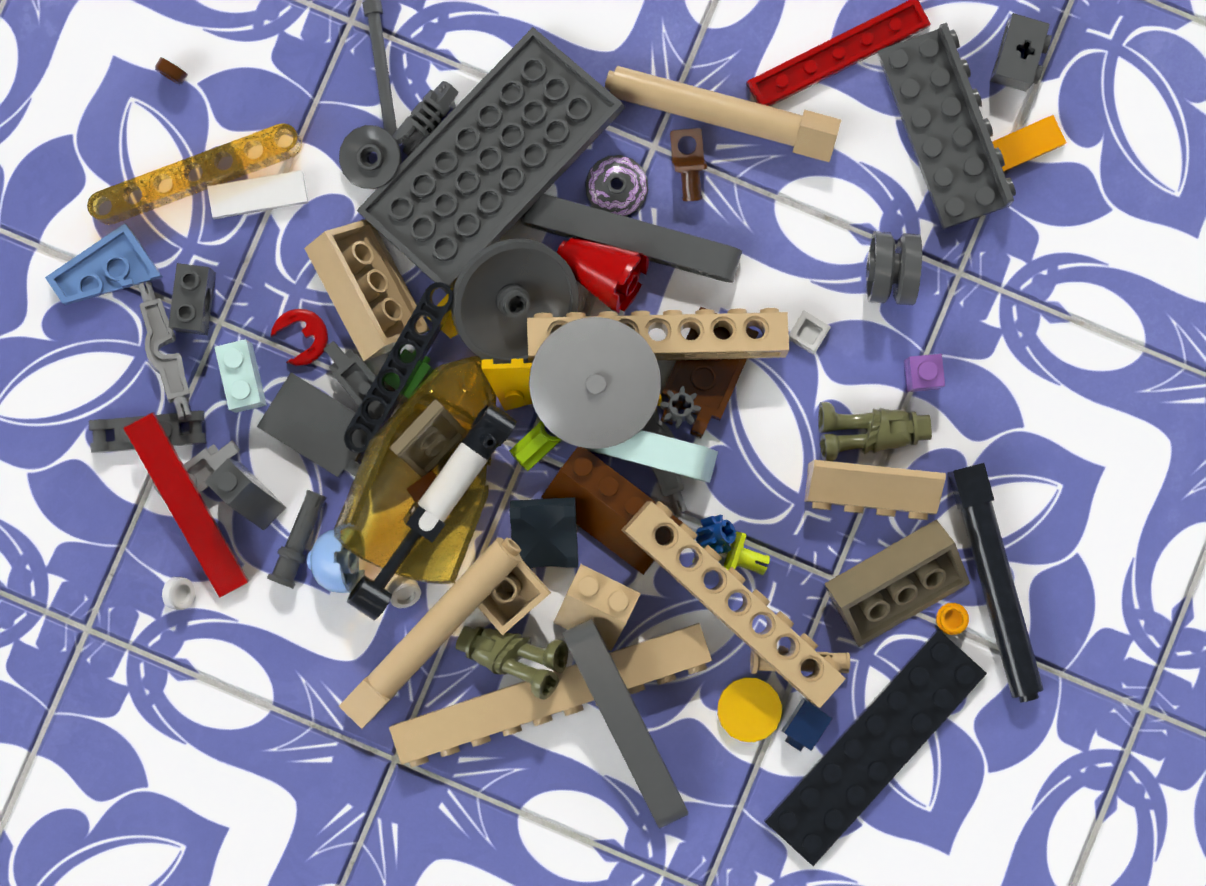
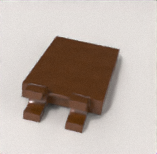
(708, 378)

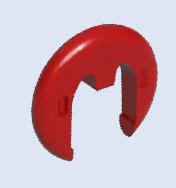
(314, 327)

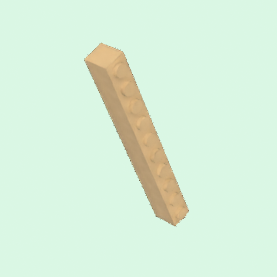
(516, 704)

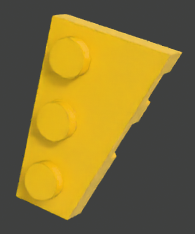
(509, 382)

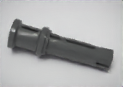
(292, 554)

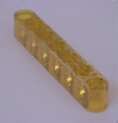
(180, 170)

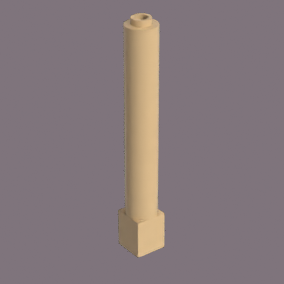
(809, 133)
(431, 631)

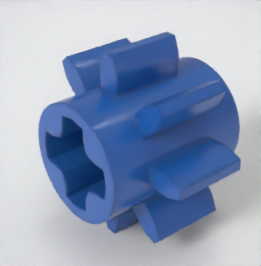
(716, 533)

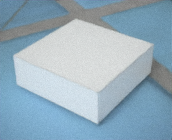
(808, 332)

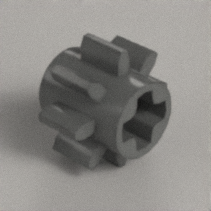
(687, 403)

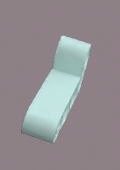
(665, 454)

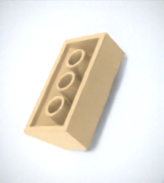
(364, 286)
(874, 488)

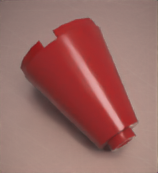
(605, 270)

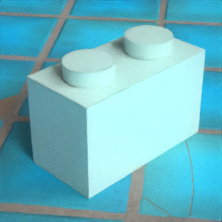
(240, 376)

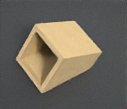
(597, 598)

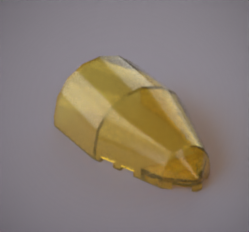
(378, 497)

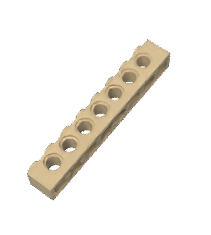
(739, 345)
(814, 687)

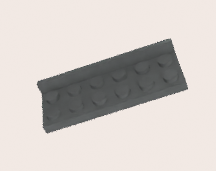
(947, 127)

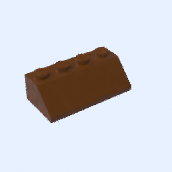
(605, 505)

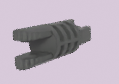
(426, 116)

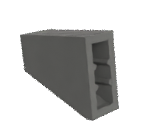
(245, 493)

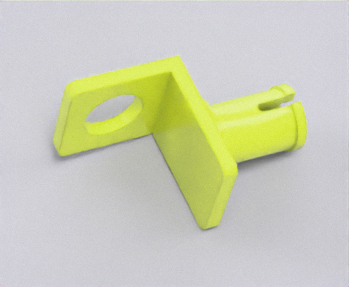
(744, 557)

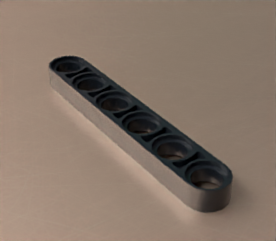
(395, 365)

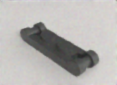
(169, 423)

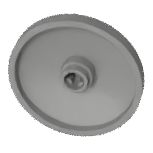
(595, 382)

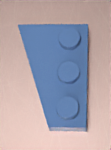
(103, 268)

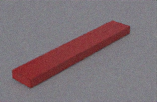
(838, 53)
(186, 504)

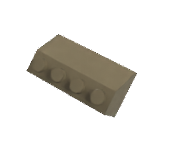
(898, 582)

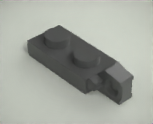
(353, 377)

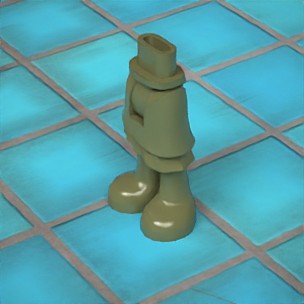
(884, 430)
(502, 653)

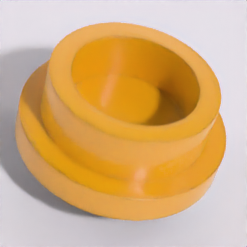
(952, 618)

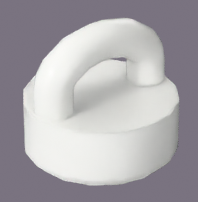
(404, 592)
(178, 593)

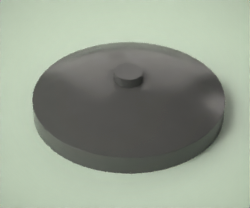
(504, 289)

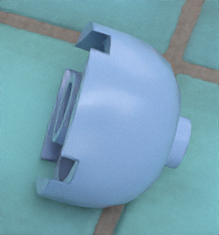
(333, 564)

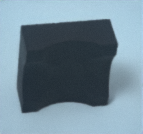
(545, 531)

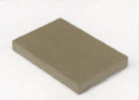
(429, 439)

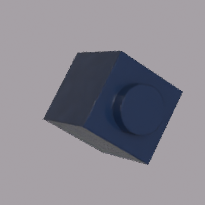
(805, 726)

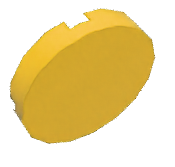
(749, 709)

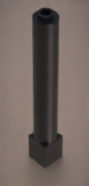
(974, 499)

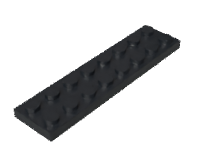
(875, 747)

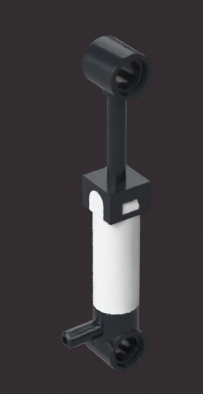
(428, 515)

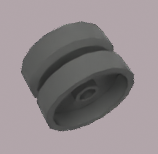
(895, 268)

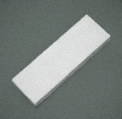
(257, 194)

